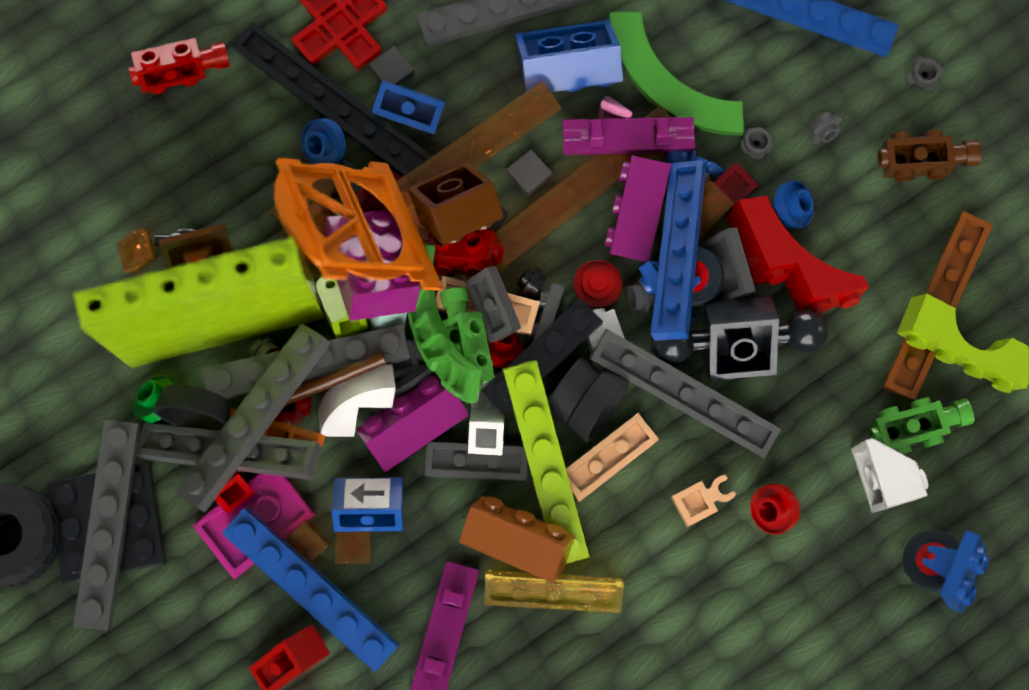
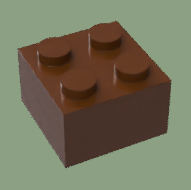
(456, 203)

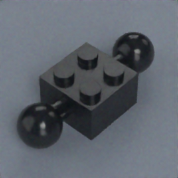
(744, 337)

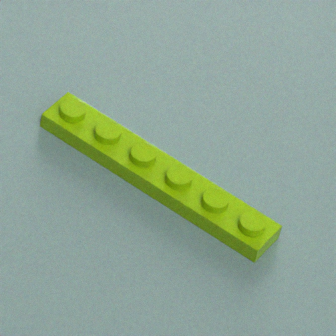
(544, 453)

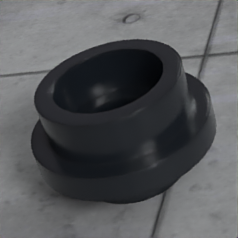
(530, 282)

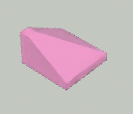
(613, 110)

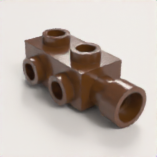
(914, 153)

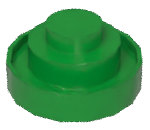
(148, 396)

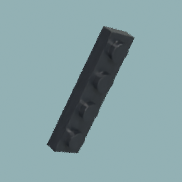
(548, 349)

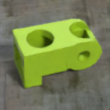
(335, 309)

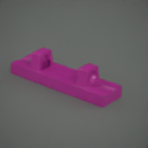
(627, 135)
(445, 627)

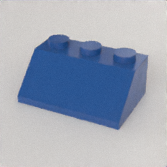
(570, 57)

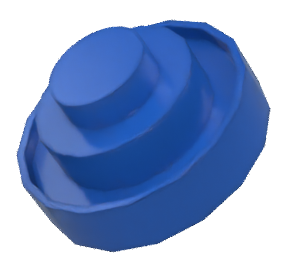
(323, 141)
(793, 205)

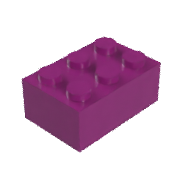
(371, 297)

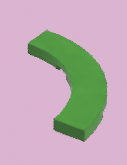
(663, 89)
(437, 349)

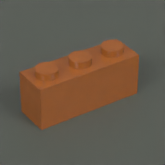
(517, 538)

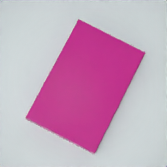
(273, 501)

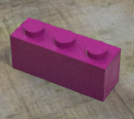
(638, 208)
(411, 422)

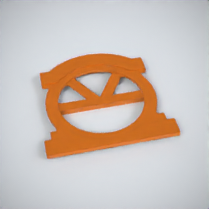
(290, 197)

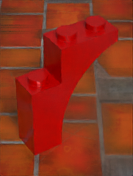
(778, 257)

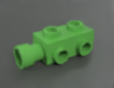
(467, 331)
(907, 423)

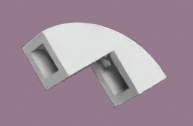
(340, 404)
(486, 425)

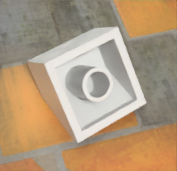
(888, 475)

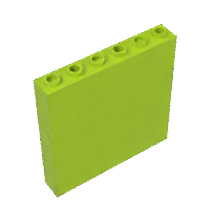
(202, 304)

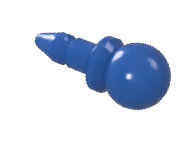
(683, 156)

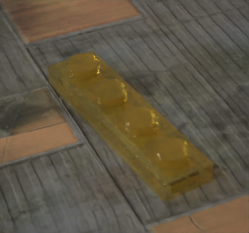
(566, 593)

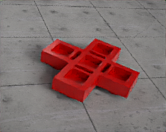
(340, 26)

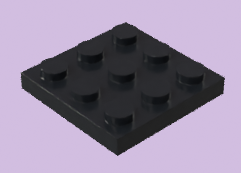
(143, 533)

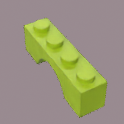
(933, 326)

